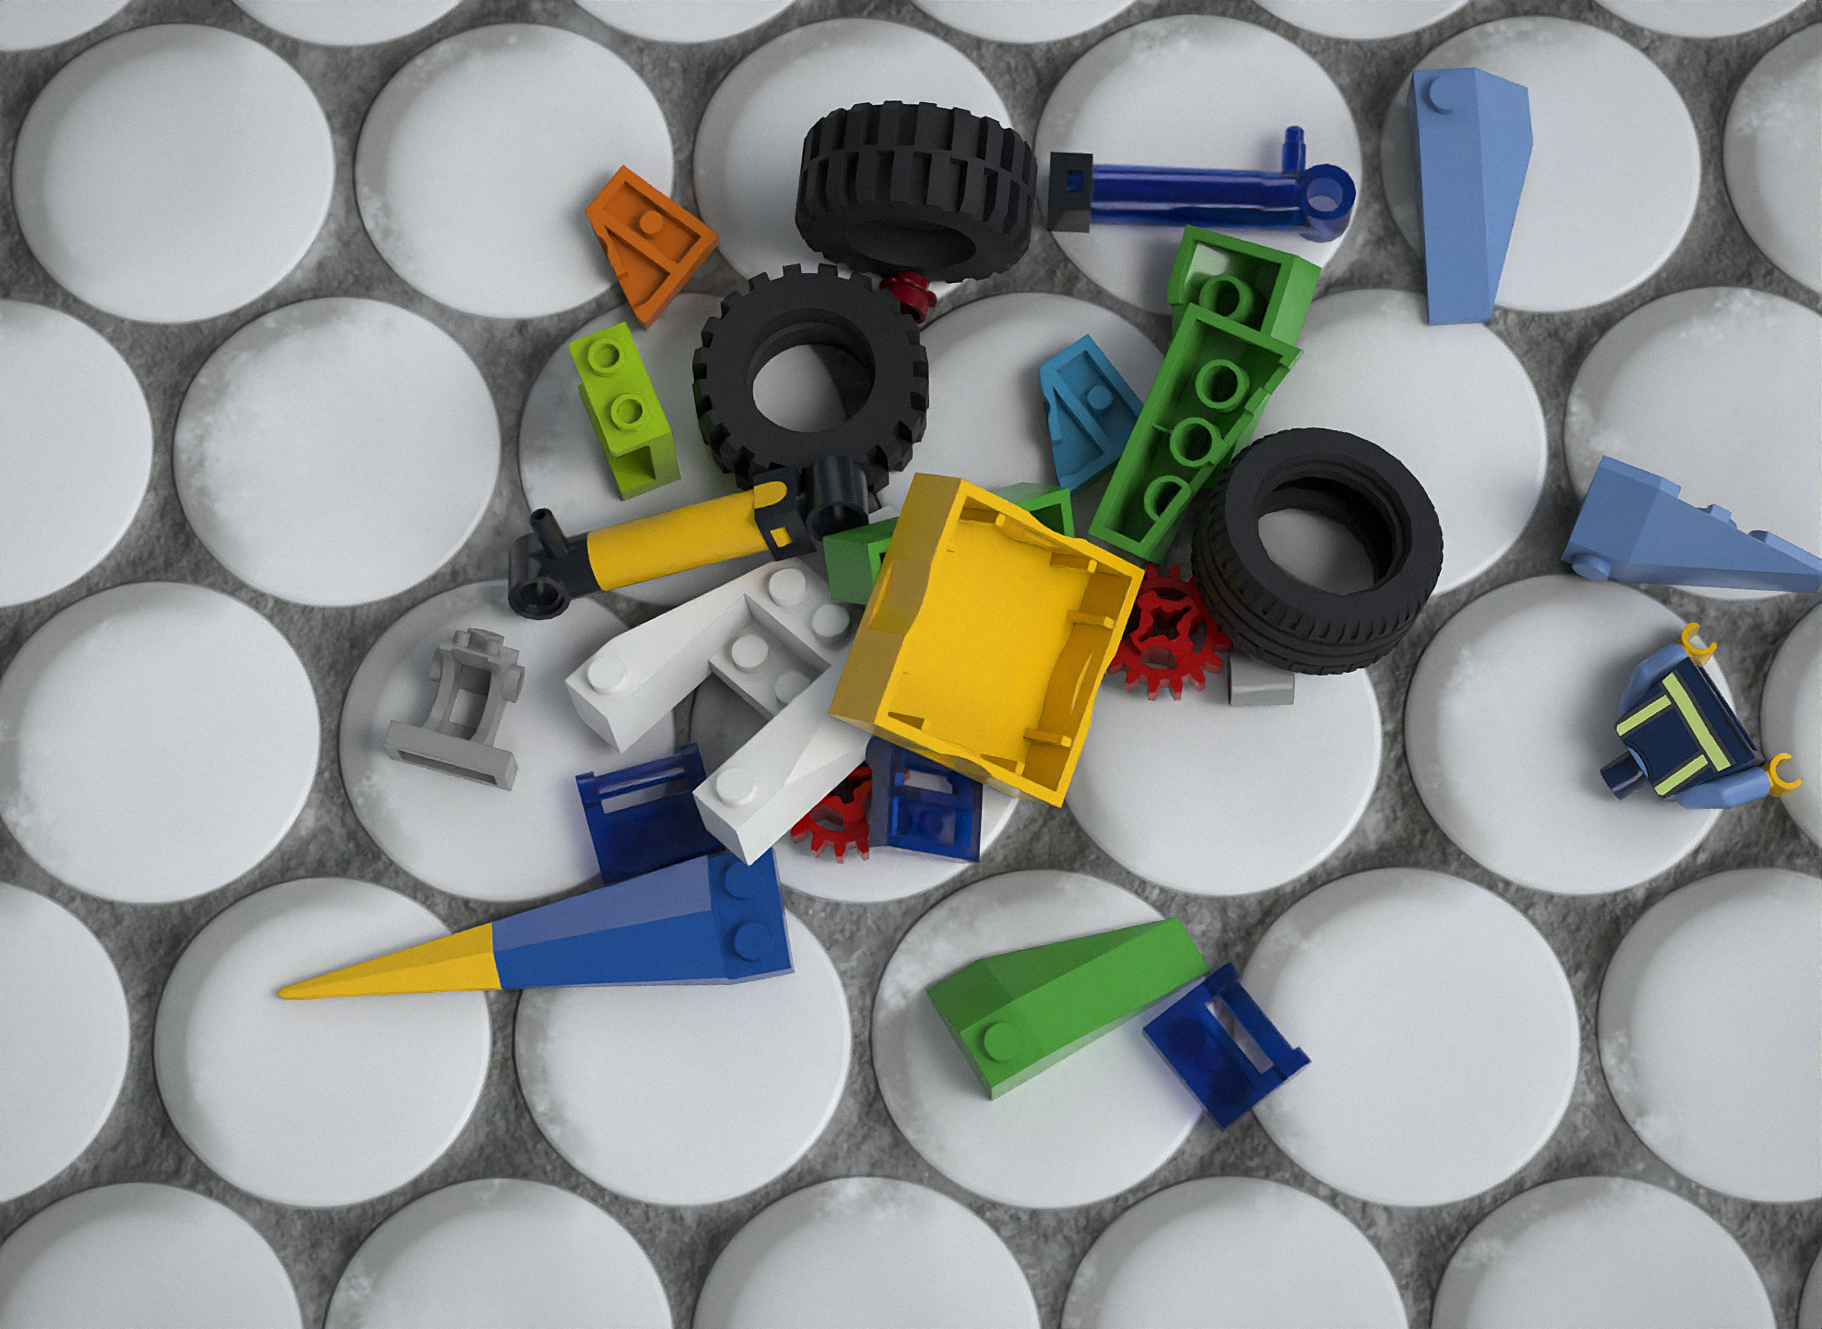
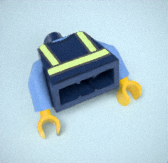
(1687, 736)

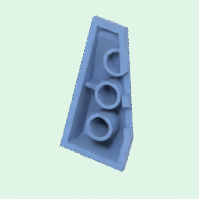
(1468, 172)
(1642, 533)

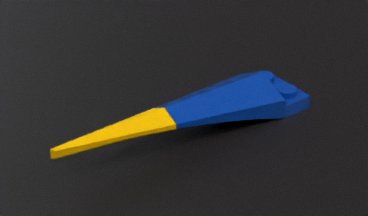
(664, 928)

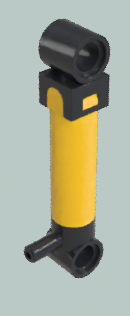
(774, 516)

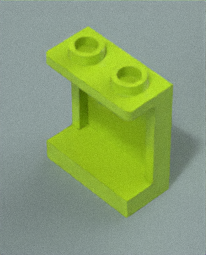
(625, 411)

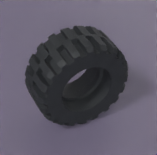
(916, 191)
(805, 312)

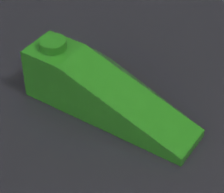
(1245, 284)
(1050, 1000)

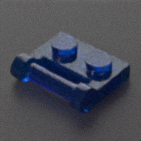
(918, 818)
(650, 832)
(1211, 1061)

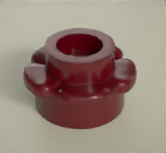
(912, 293)

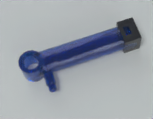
(1201, 196)

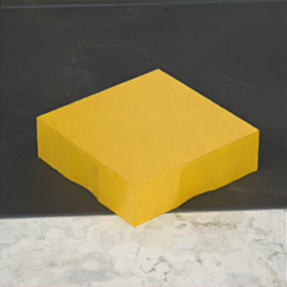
(986, 640)

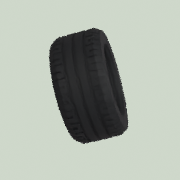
(1349, 484)

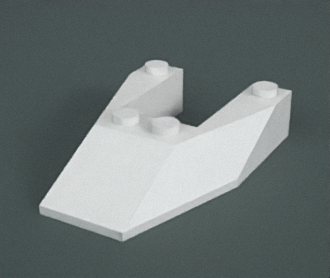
(778, 648)

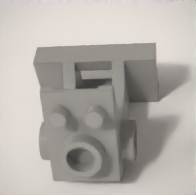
(475, 664)

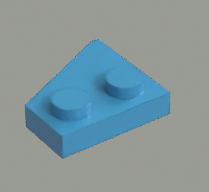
(1086, 413)

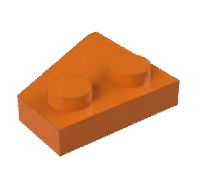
(648, 242)

